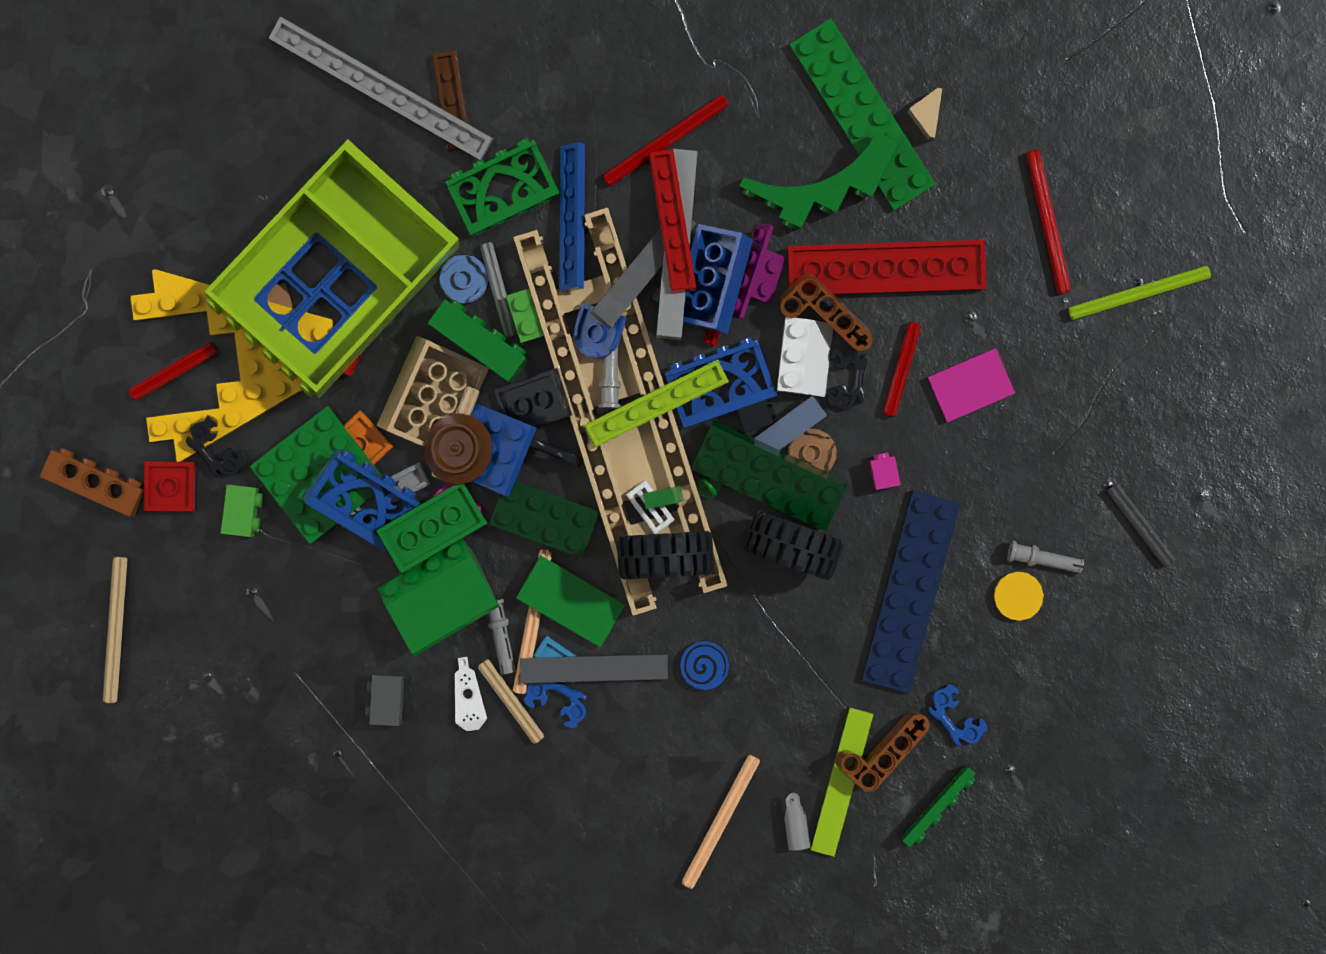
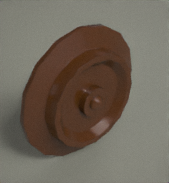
(458, 448)

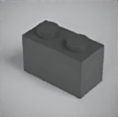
(386, 699)

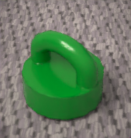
(708, 487)

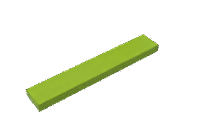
(656, 403)
(840, 786)

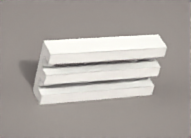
(662, 524)

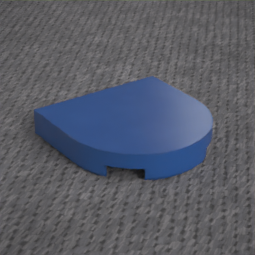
(593, 337)

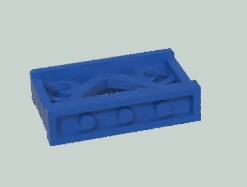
(753, 392)
(327, 501)

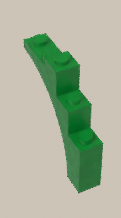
(798, 201)

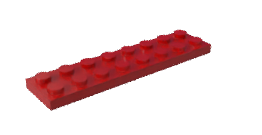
(891, 266)

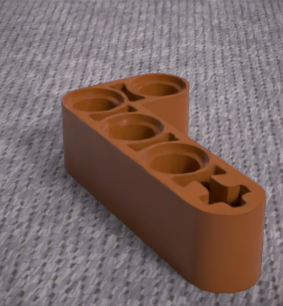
(829, 315)
(886, 746)

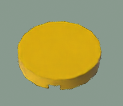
(1018, 596)

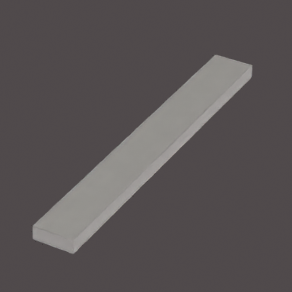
(672, 305)

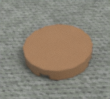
(809, 444)

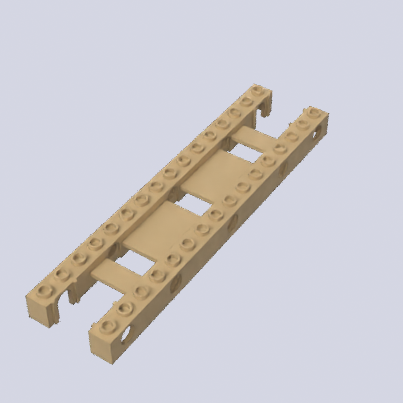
(644, 453)

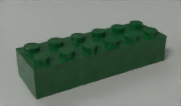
(769, 475)

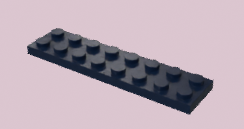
(910, 591)

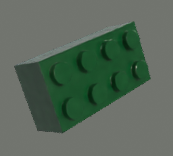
(545, 519)

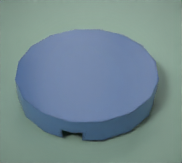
(464, 279)

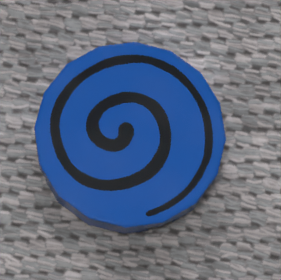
(704, 665)

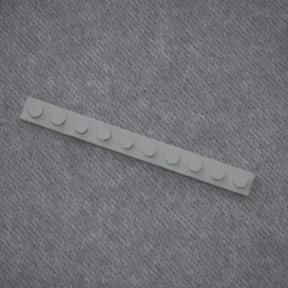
(381, 88)

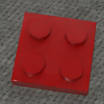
(169, 486)

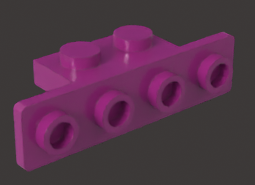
(760, 272)

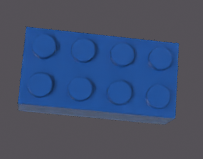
(718, 269)

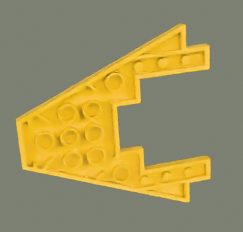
(241, 401)

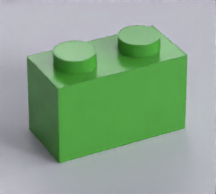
(525, 316)
(241, 510)

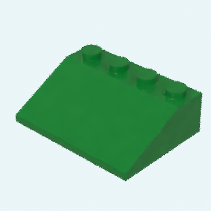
(438, 597)

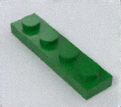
(946, 798)

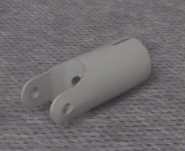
(796, 824)

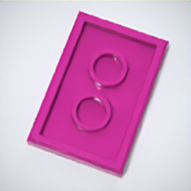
(971, 385)

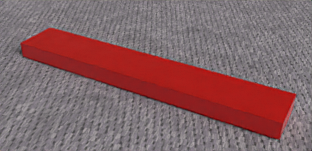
(672, 221)

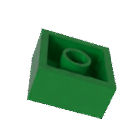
(663, 497)

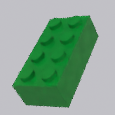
(478, 341)

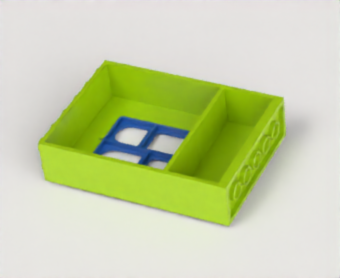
(370, 230)

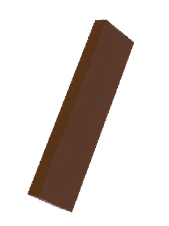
(449, 87)

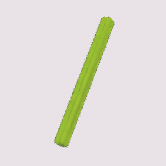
(1139, 292)

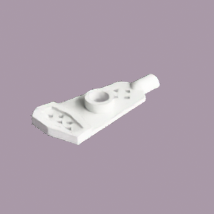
(468, 706)

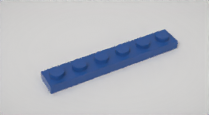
(572, 216)

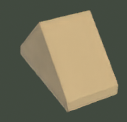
(926, 113)

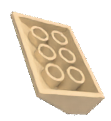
(428, 389)

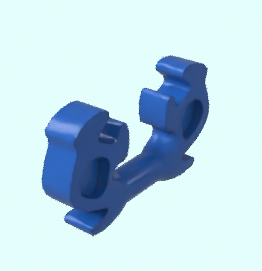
(575, 711)
(970, 733)

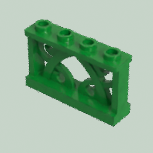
(486, 218)

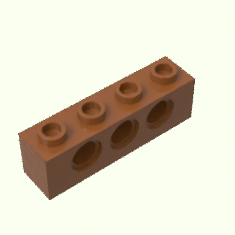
(56, 472)

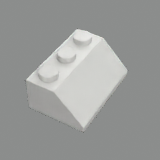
(804, 357)

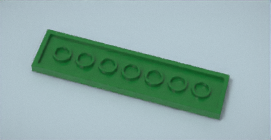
(860, 109)

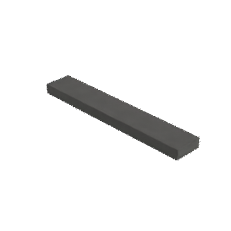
(631, 282)
(593, 668)

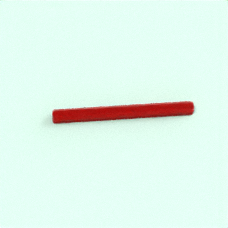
(665, 140)
(1048, 221)

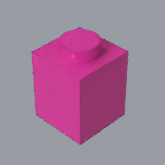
(884, 471)

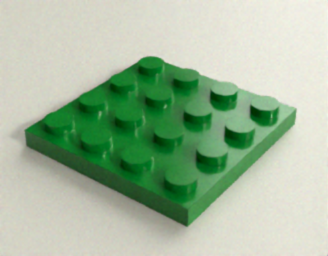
(297, 462)

